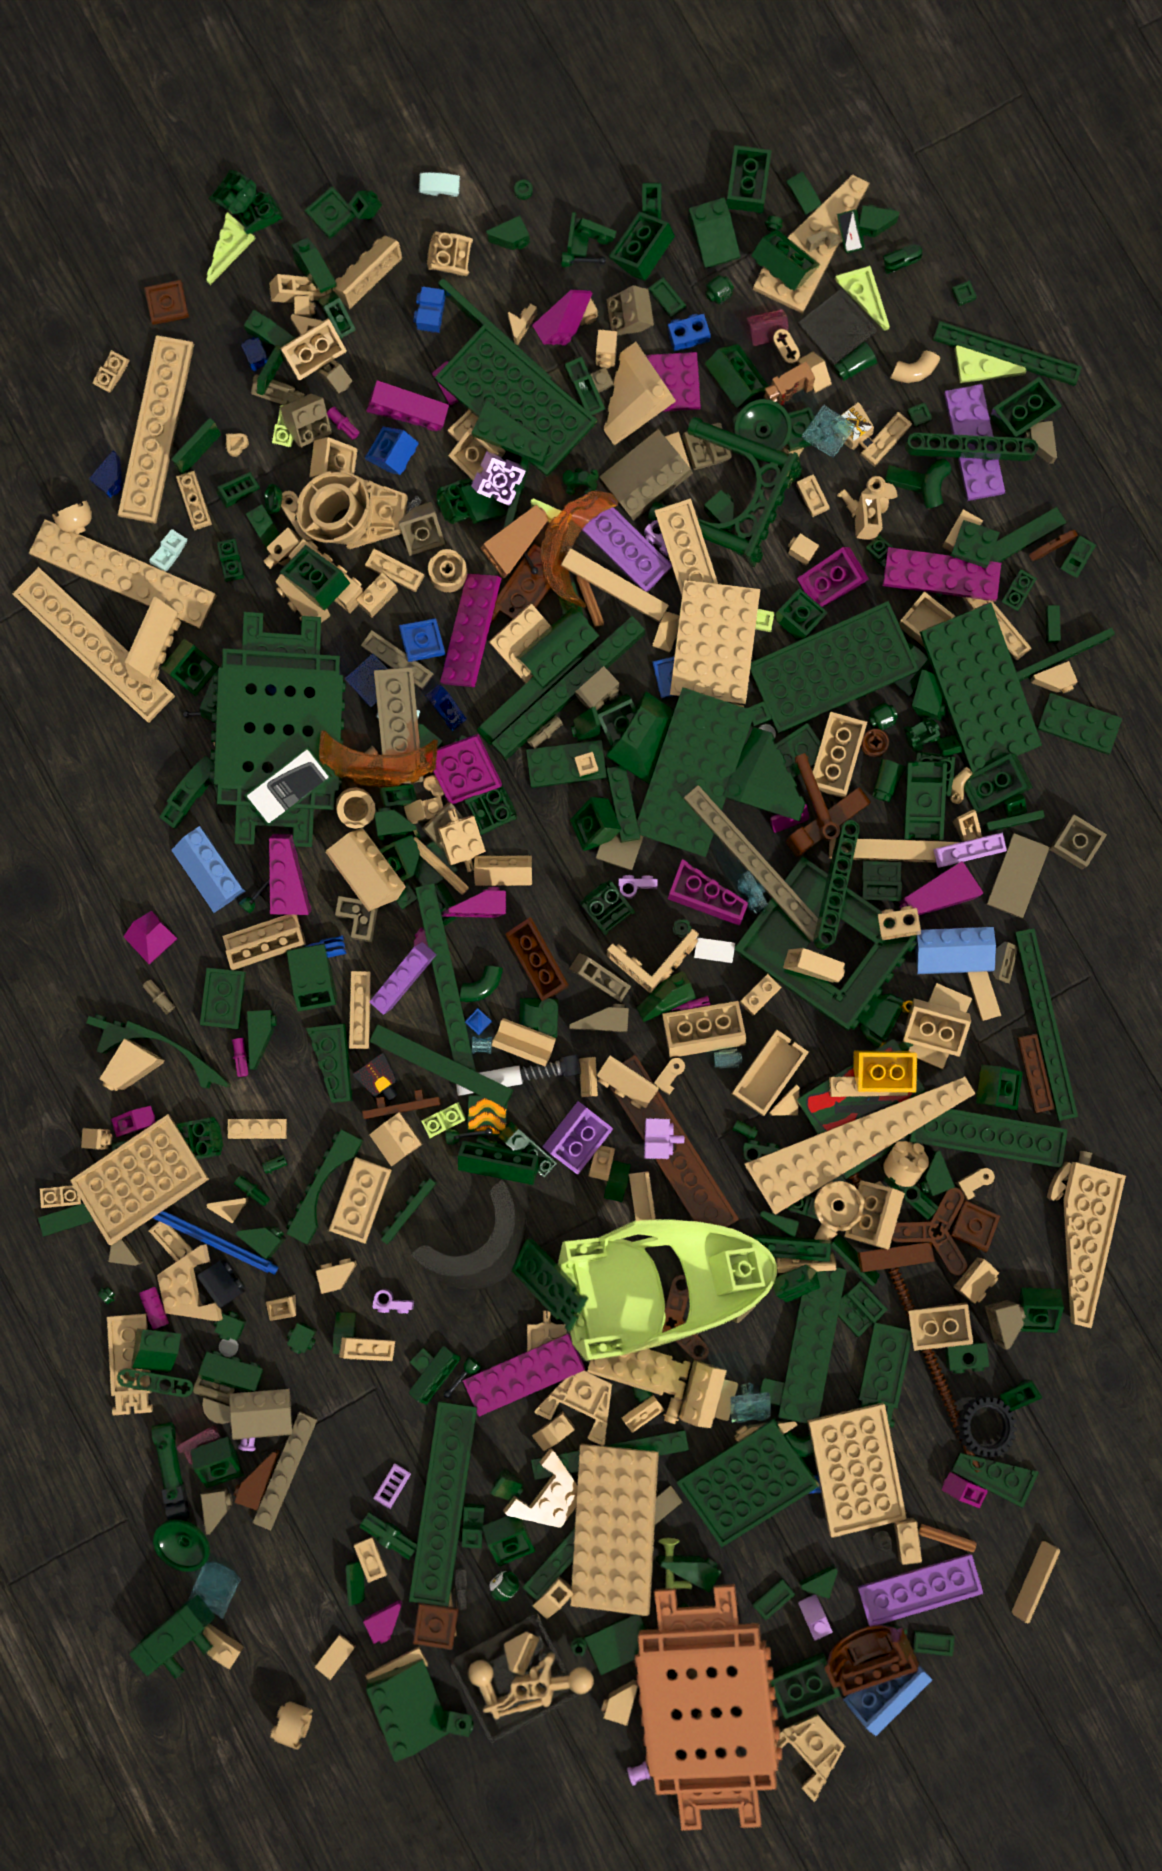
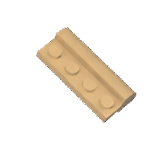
(263, 941)

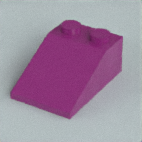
(563, 318)
(833, 577)
(488, 904)

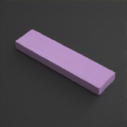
(970, 850)

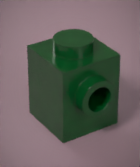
(365, 204)
(230, 1326)
(301, 1338)
(451, 1722)

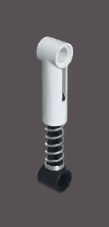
(514, 1075)

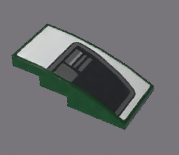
(288, 785)

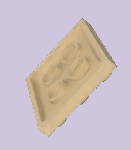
(518, 636)

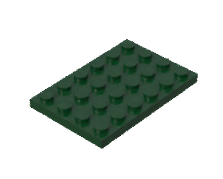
(747, 1483)

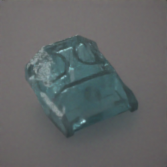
(216, 1587)

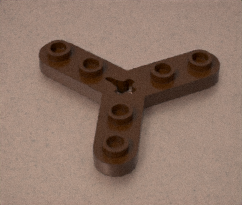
(943, 1243)

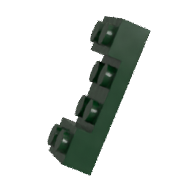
(925, 800)

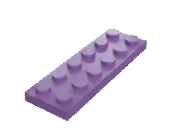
(970, 417)
(627, 548)
(920, 1590)

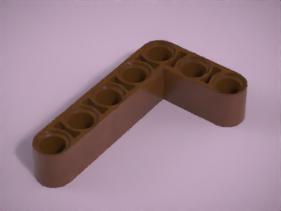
(807, 837)

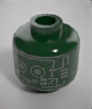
(719, 289)
(882, 716)

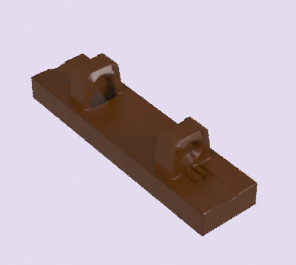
(383, 1110)

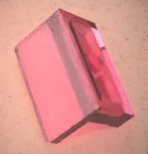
(766, 324)
(204, 1437)

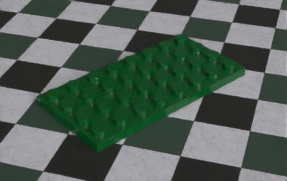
(498, 373)
(833, 667)
(980, 687)
(700, 751)

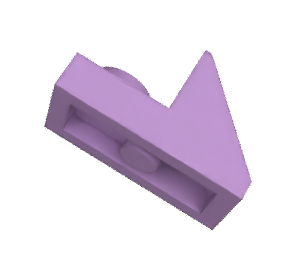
(815, 1617)

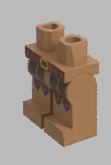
(790, 383)

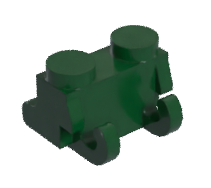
(578, 478)
(922, 733)

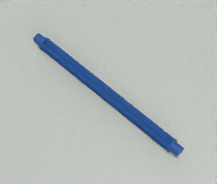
(216, 1242)

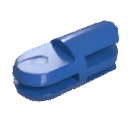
(333, 945)

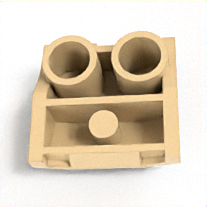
(449, 253)

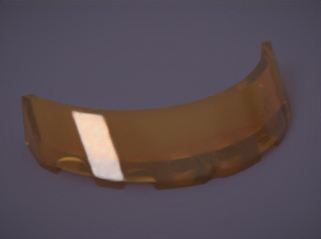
(562, 535)
(377, 769)

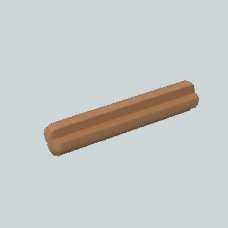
(590, 602)
(947, 1538)

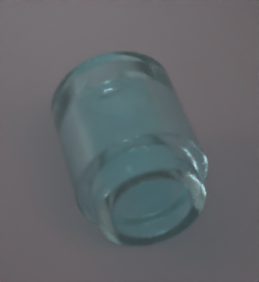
(727, 1058)

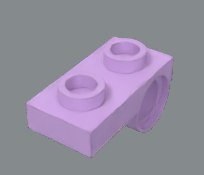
(653, 538)
(646, 882)
(402, 1306)

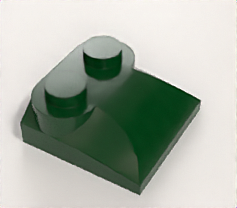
(800, 614)
(540, 1015)

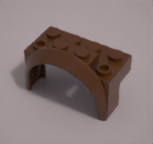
(864, 1645)

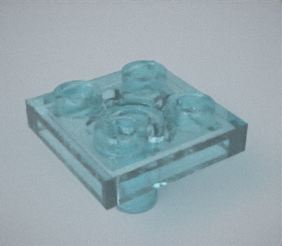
(830, 441)
(753, 892)
(749, 1405)

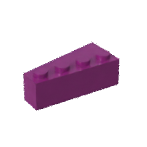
(406, 406)
(287, 886)
(706, 895)

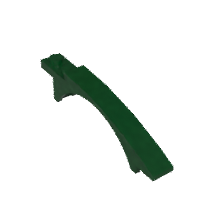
(115, 1033)

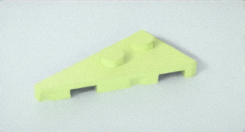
(230, 245)
(863, 289)
(978, 366)

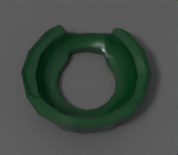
(271, 494)

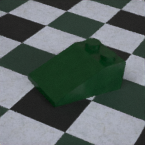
(714, 233)
(315, 577)
(616, 716)
(997, 783)

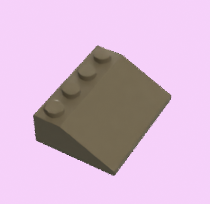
(646, 474)

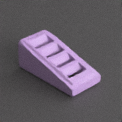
(383, 1501)

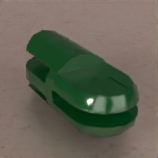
(902, 258)

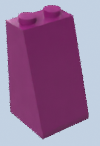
(946, 890)

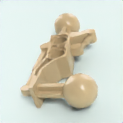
(481, 1673)

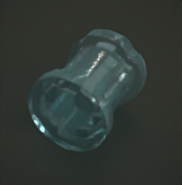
(481, 1045)

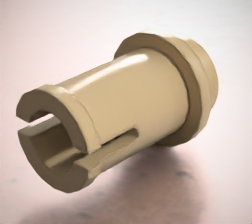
(673, 1411)

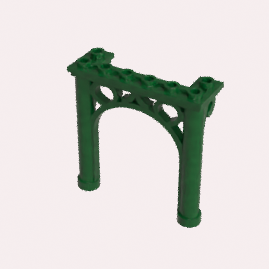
(787, 469)

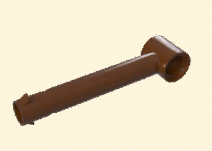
(816, 797)

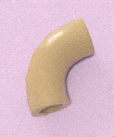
(916, 371)

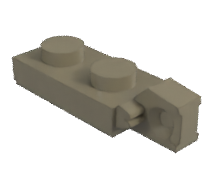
(277, 392)

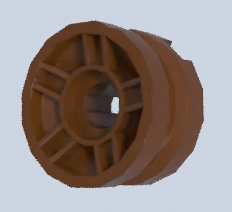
(870, 749)

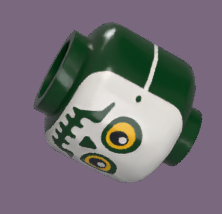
(504, 1586)

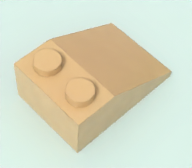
(940, 1326)

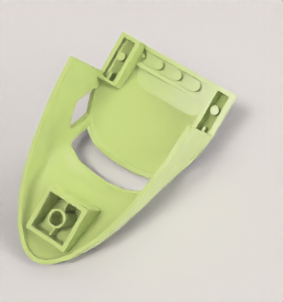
(625, 1294)

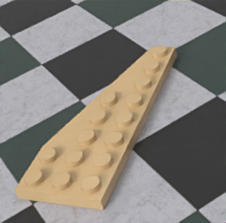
(823, 219)
(1090, 1218)

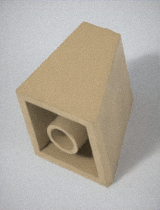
(129, 1065)

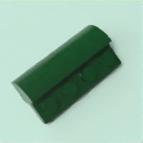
(557, 646)

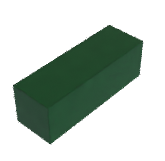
(1052, 615)

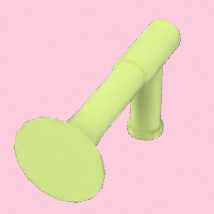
(669, 1544)

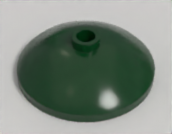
(764, 414)
(181, 1545)

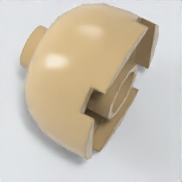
(74, 518)

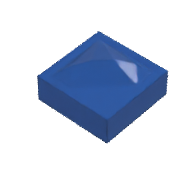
(478, 1021)

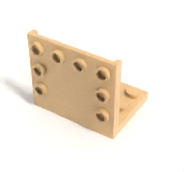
(633, 966)

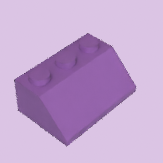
(577, 1137)

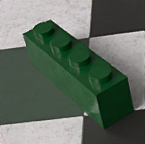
(498, 1162)

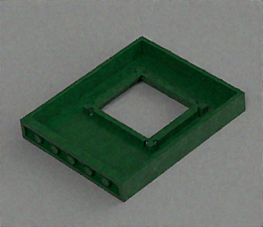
(775, 933)

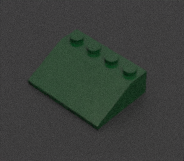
(407, 1708)

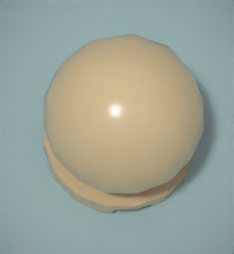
(355, 807)

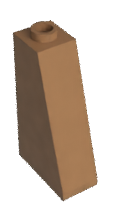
(511, 543)

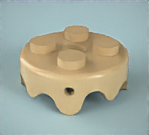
(852, 1209)

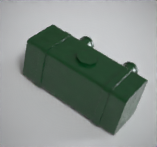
(161, 1644)

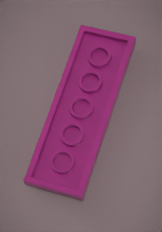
(940, 574)
(470, 630)
(524, 1374)

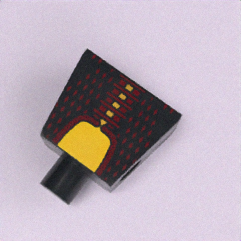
(378, 1077)

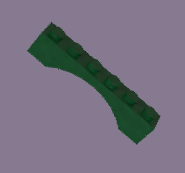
(305, 1222)

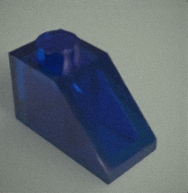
(108, 475)
(446, 707)

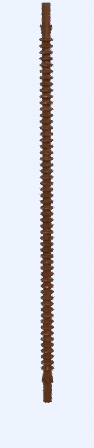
(933, 1365)

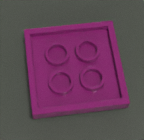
(681, 378)
(465, 769)

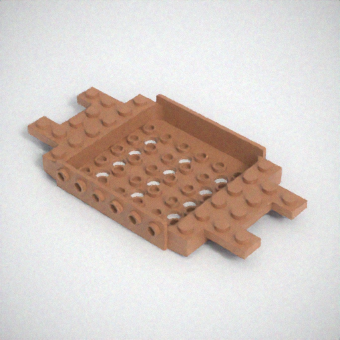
(702, 1640)

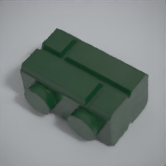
(796, 1283)

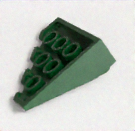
(763, 778)

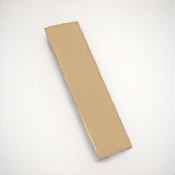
(1035, 1581)

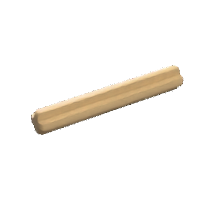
(441, 868)

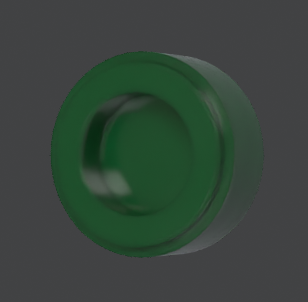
(523, 189)

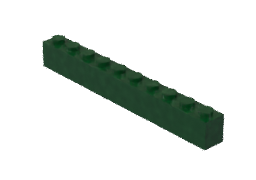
(565, 690)

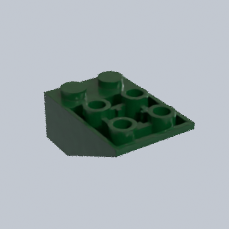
(311, 977)

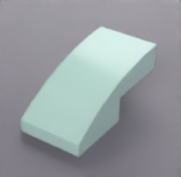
(439, 183)
(169, 551)

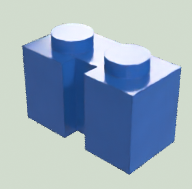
(430, 309)

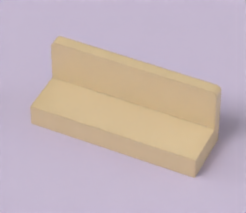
(502, 870)
(524, 1042)
(642, 1196)

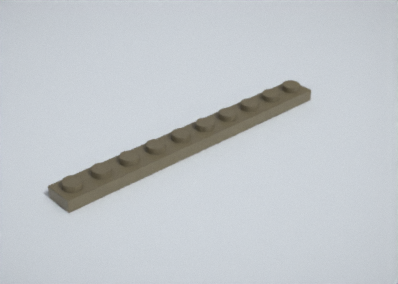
(753, 861)

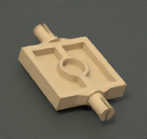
(461, 840)
(543, 1332)

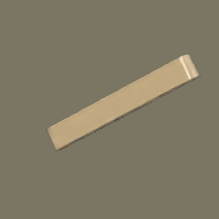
(893, 850)

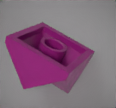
(149, 936)

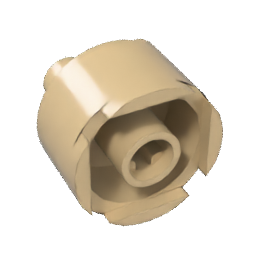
(438, 566)
(906, 1163)
(292, 1724)

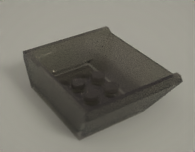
(494, 1653)

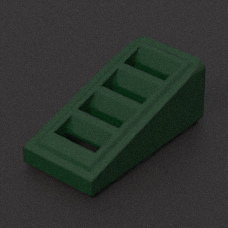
(234, 498)
(786, 1224)

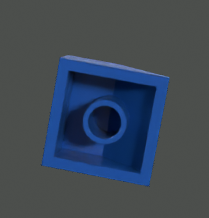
(392, 450)

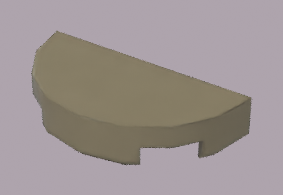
(216, 1411)

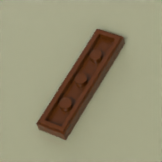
(1035, 1073)
(895, 1257)

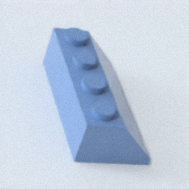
(207, 869)
(955, 950)
(883, 1702)

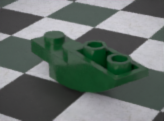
(187, 791)

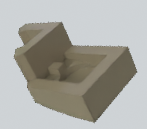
(818, 239)

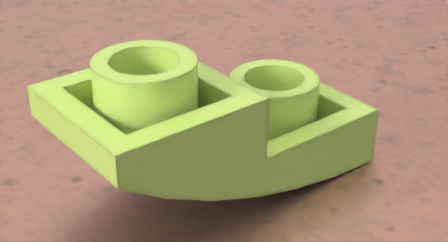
(281, 433)
(444, 1120)

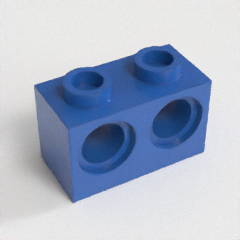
(690, 337)

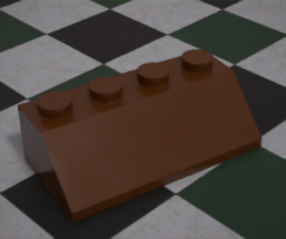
(536, 959)

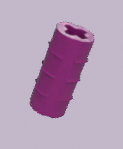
(154, 1308)

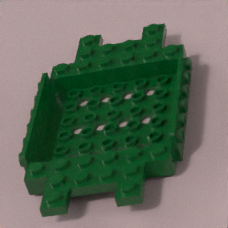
(279, 662)

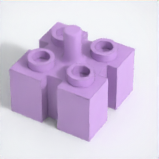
(498, 478)
(660, 1138)

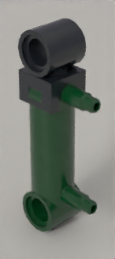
(174, 1489)

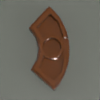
(1052, 545)

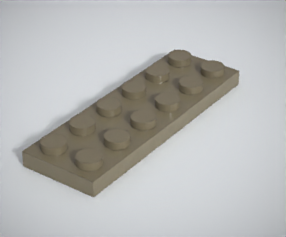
(397, 711)

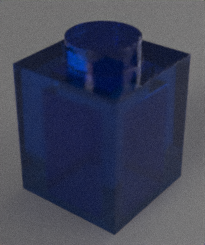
(255, 353)

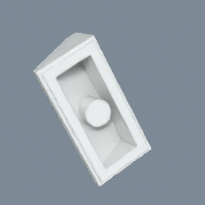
(714, 950)

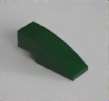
(584, 386)

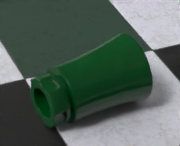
(855, 362)
(887, 780)

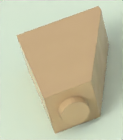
(814, 965)

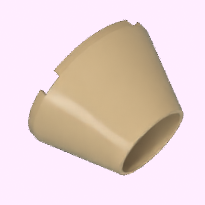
(324, 499)

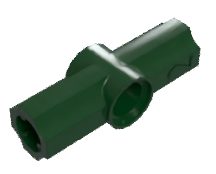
(919, 1202)
(388, 1535)

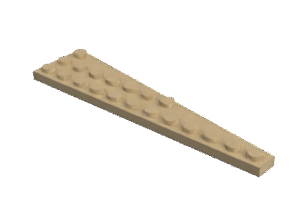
(811, 1163)

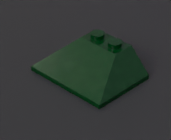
(643, 738)

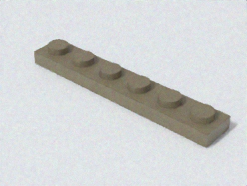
(285, 1471)

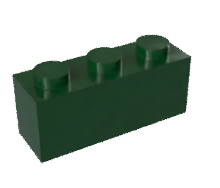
(231, 1372)

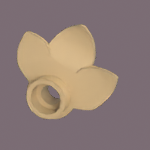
(885, 491)

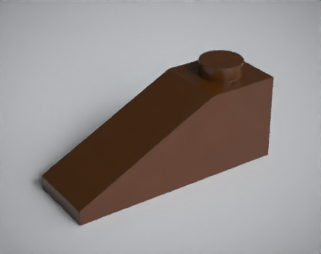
(254, 1486)

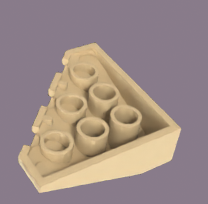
(636, 396)

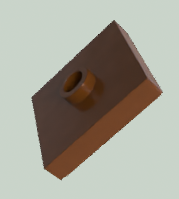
(166, 302)
(975, 1226)
(435, 1626)

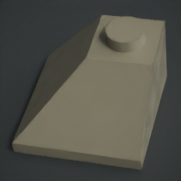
(421, 529)

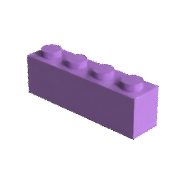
(402, 978)

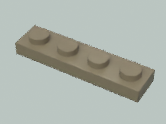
(395, 658)

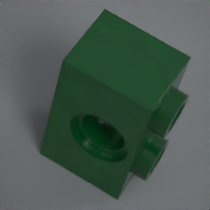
(978, 1360)

